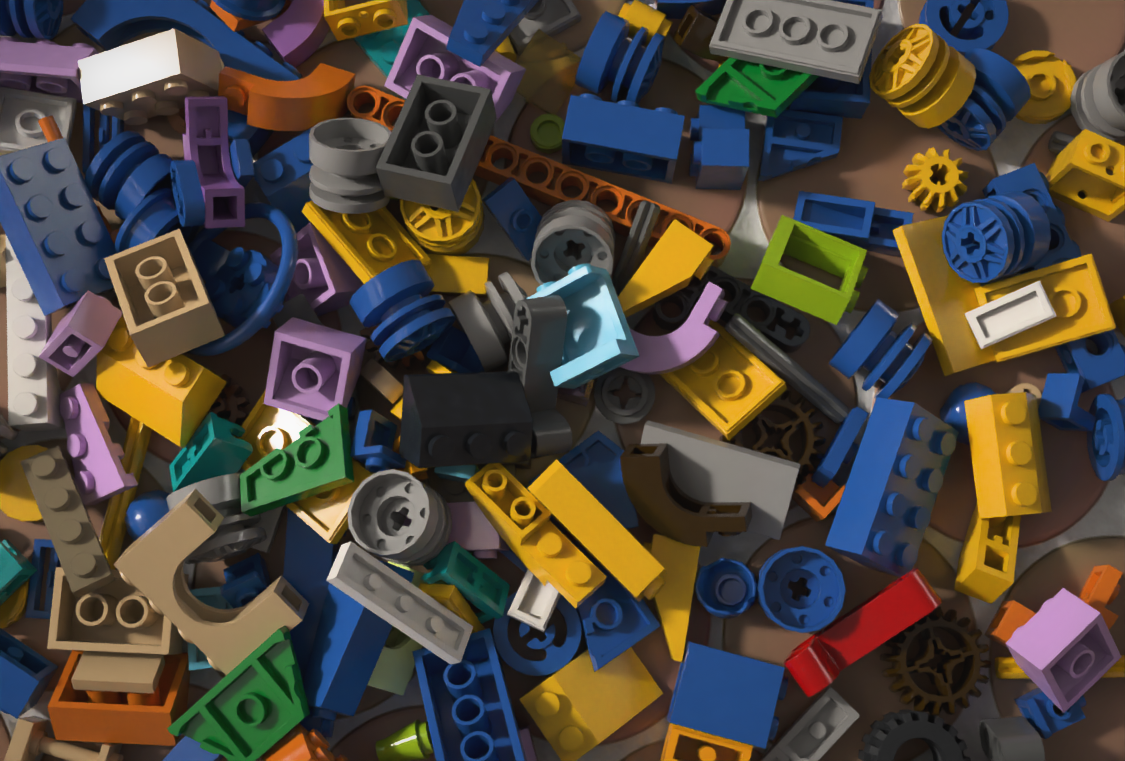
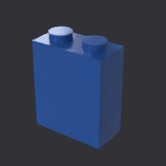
(727, 695)

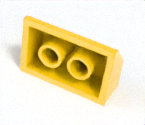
(165, 396)
(1007, 455)

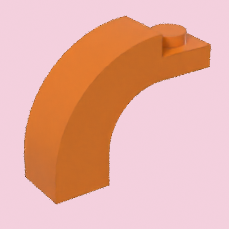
(287, 104)
(1098, 591)

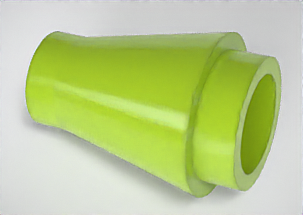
(406, 744)

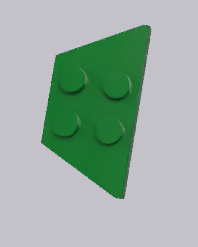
(753, 87)
(250, 705)

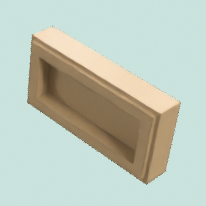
(118, 672)

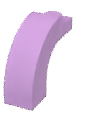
(683, 345)

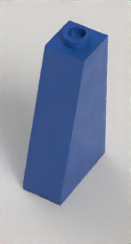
(344, 653)

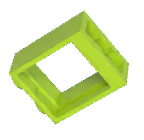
(819, 251)

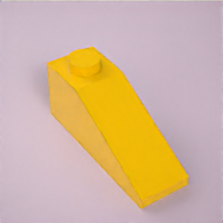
(667, 268)
(988, 557)
(675, 598)

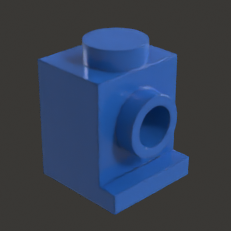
(1040, 714)

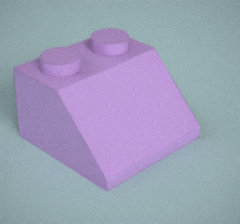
(320, 273)
(312, 368)
(1064, 648)

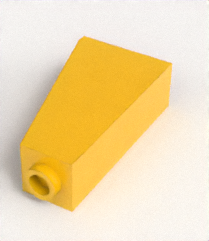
(598, 532)

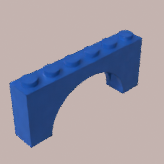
(117, 21)

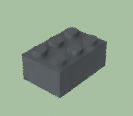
(437, 142)

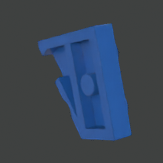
(798, 141)

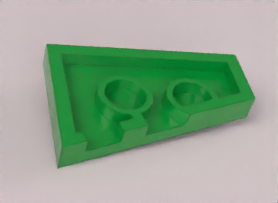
(303, 469)

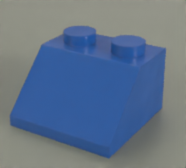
(285, 178)

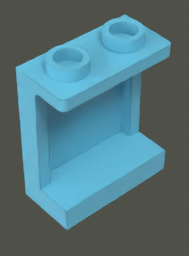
(595, 328)

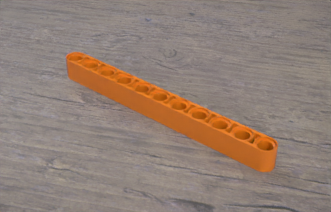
(558, 177)

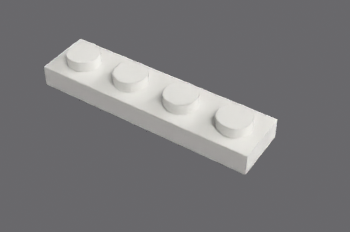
(399, 603)

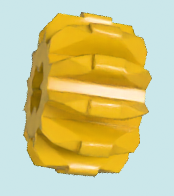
(944, 191)

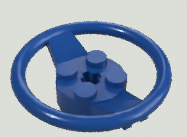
(242, 282)

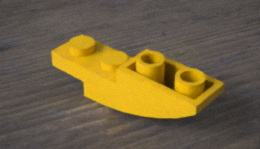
(531, 534)

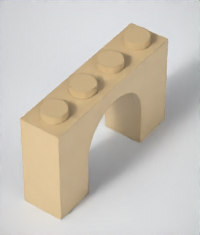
(156, 569)

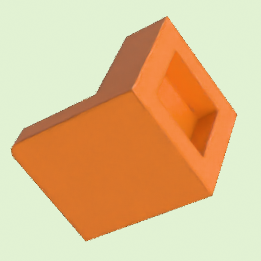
(817, 500)

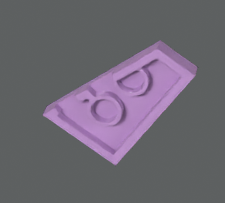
(93, 454)

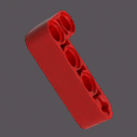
(860, 631)

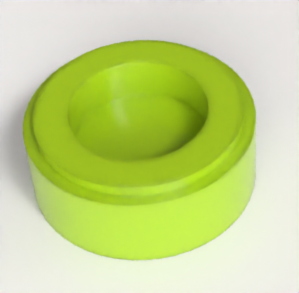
(547, 133)

